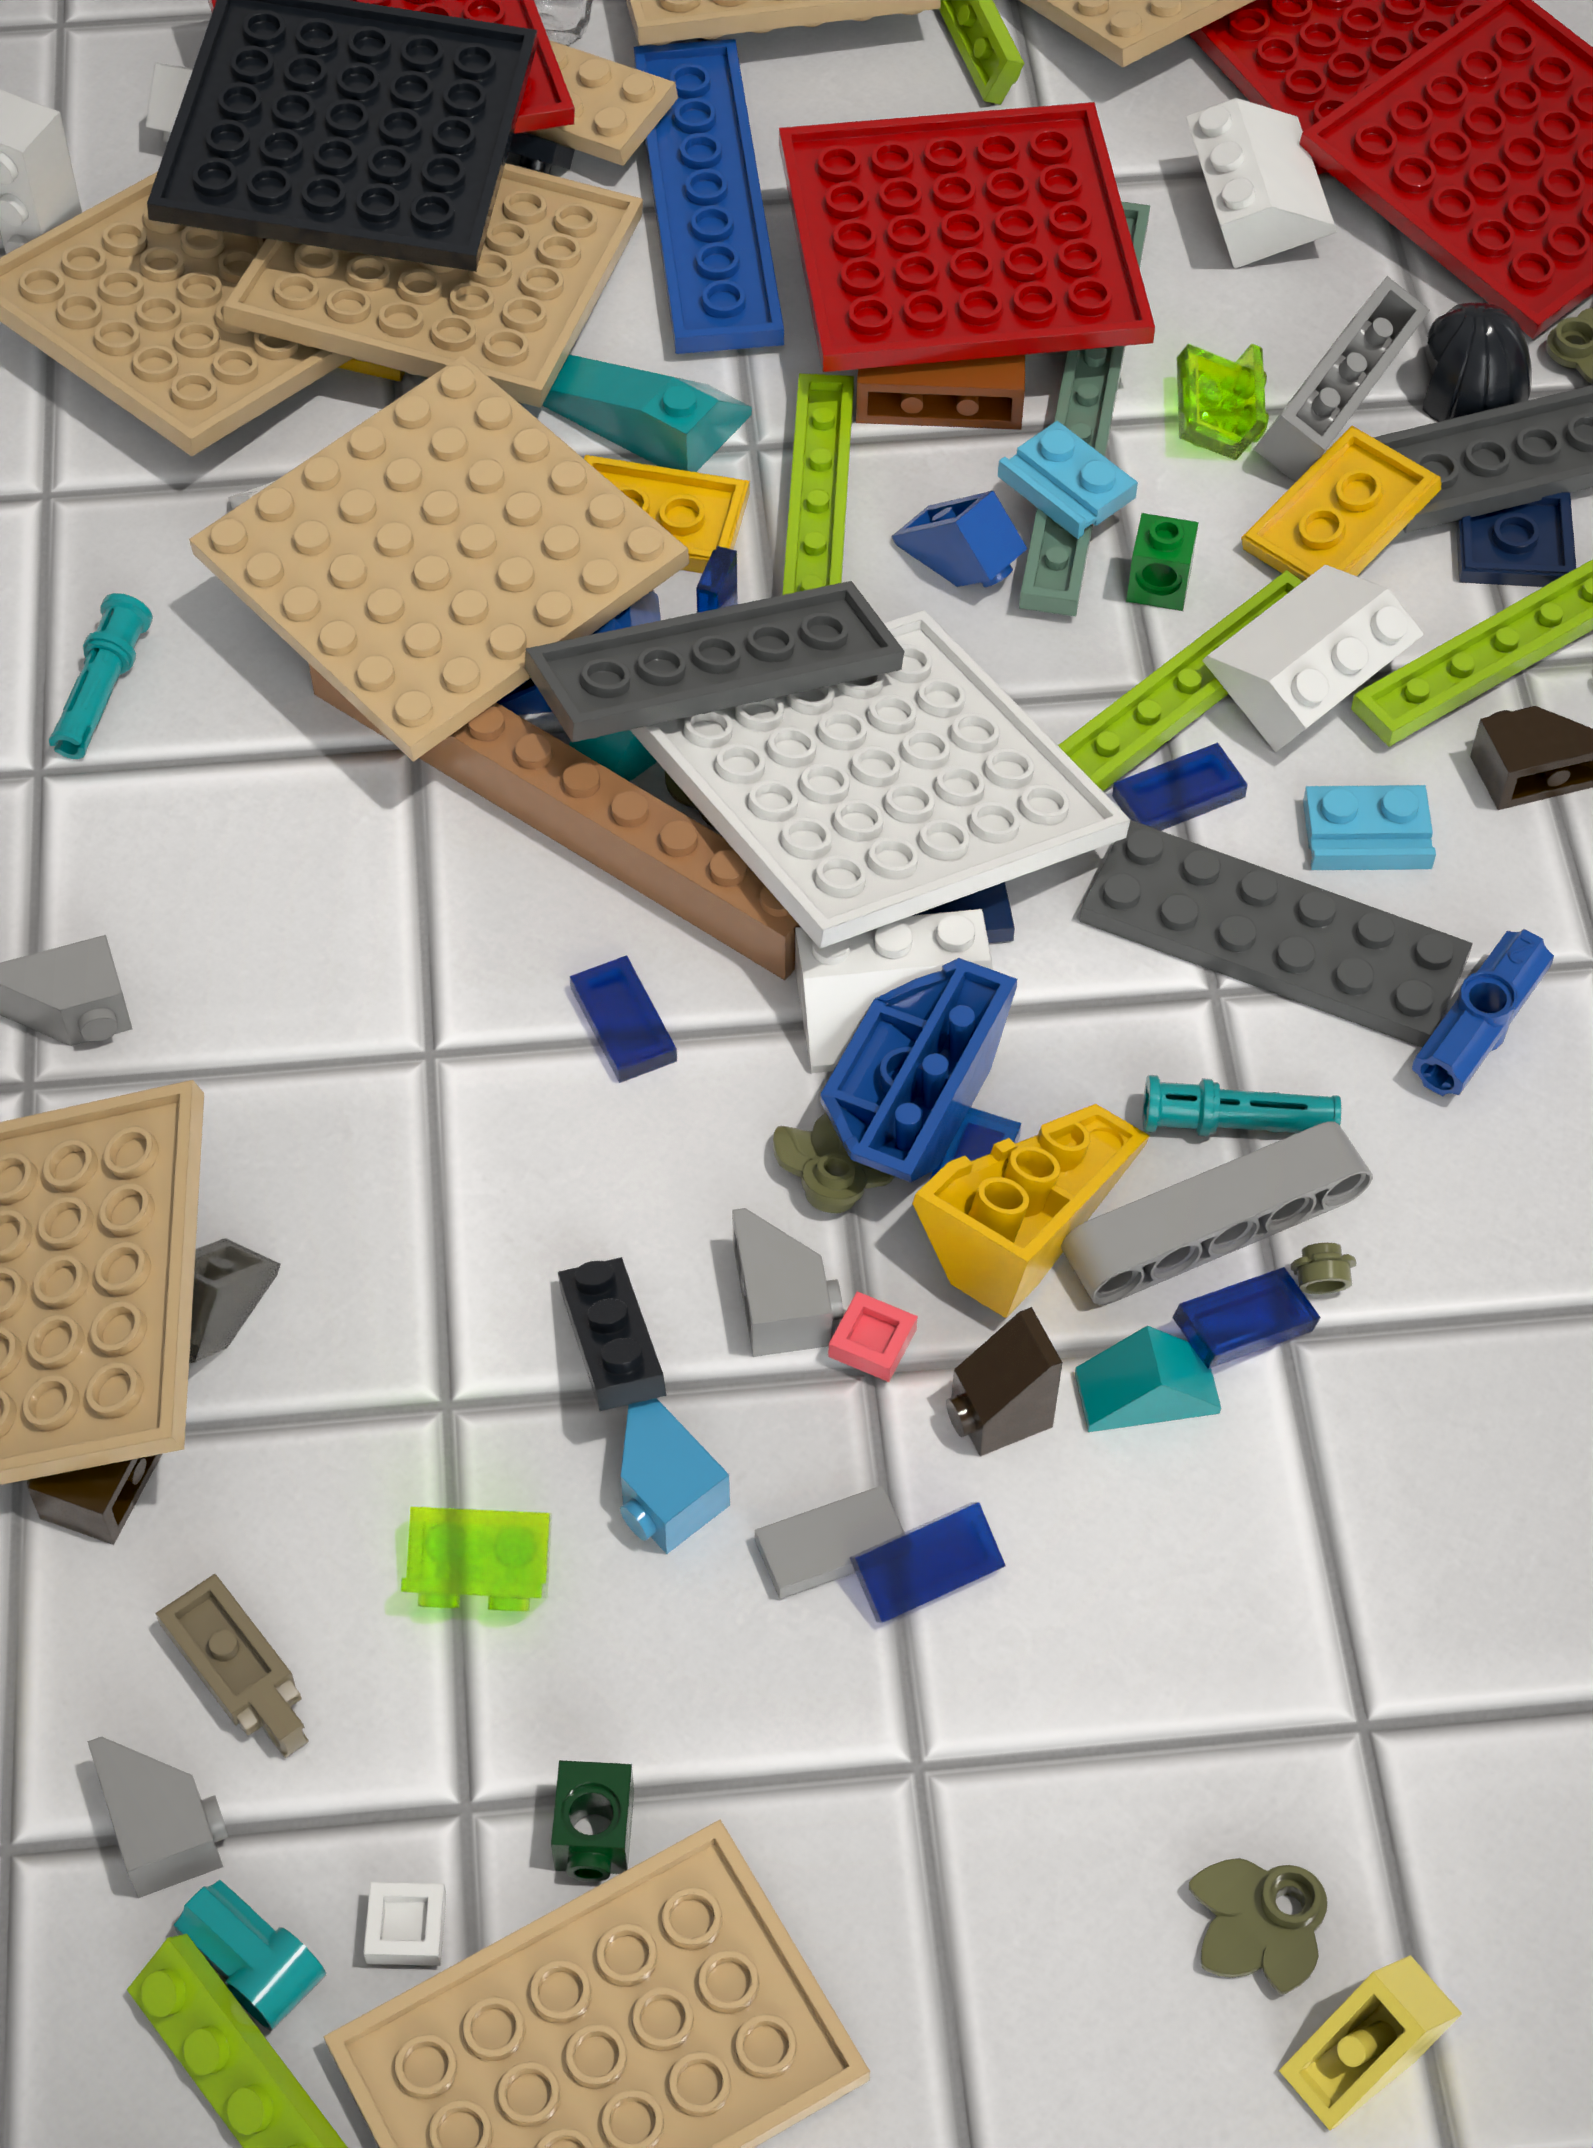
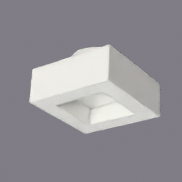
(405, 1923)

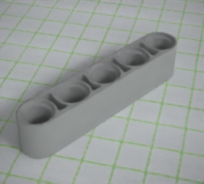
(1216, 1213)

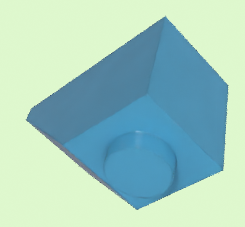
(667, 1478)

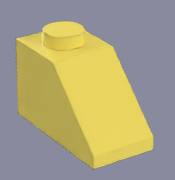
(1370, 2040)

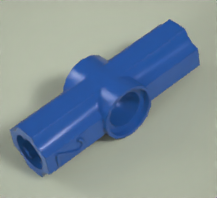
(1482, 1012)

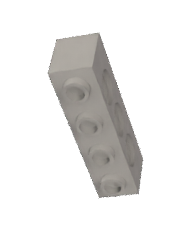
(1341, 380)

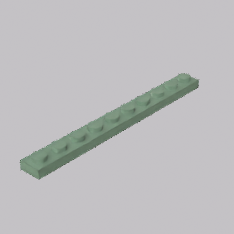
(1086, 408)

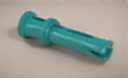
(107, 656)
(1209, 1108)

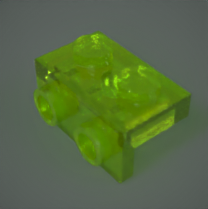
(1221, 400)
(478, 1555)

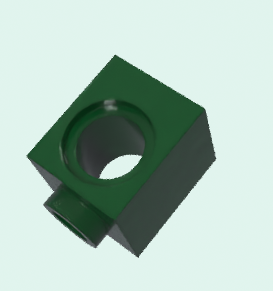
(586, 1791)

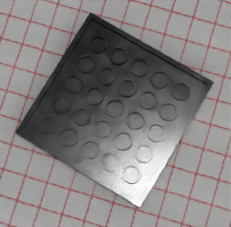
(346, 128)

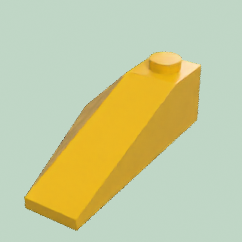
(1007, 1213)

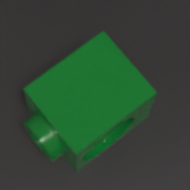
(1162, 561)

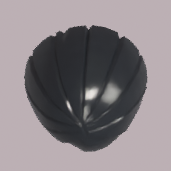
(1479, 361)

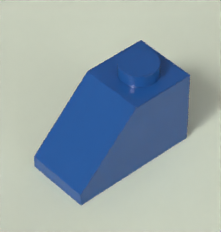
(964, 540)

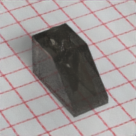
(225, 1292)

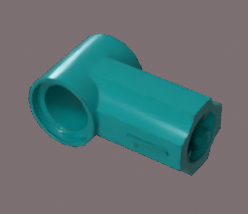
(261, 1966)

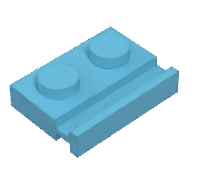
(1067, 479)
(1369, 827)

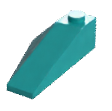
(646, 412)

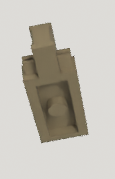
(235, 1663)

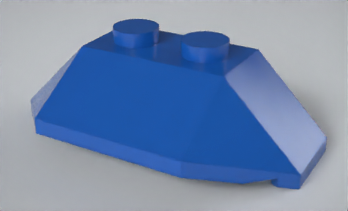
(918, 1067)

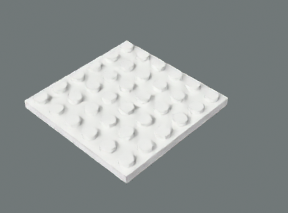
(886, 788)

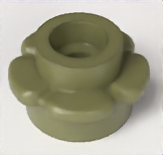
(1323, 1269)

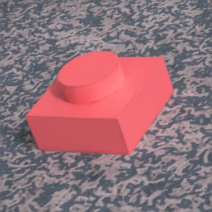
(872, 1336)

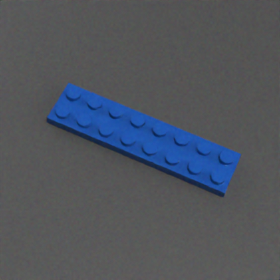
(710, 203)

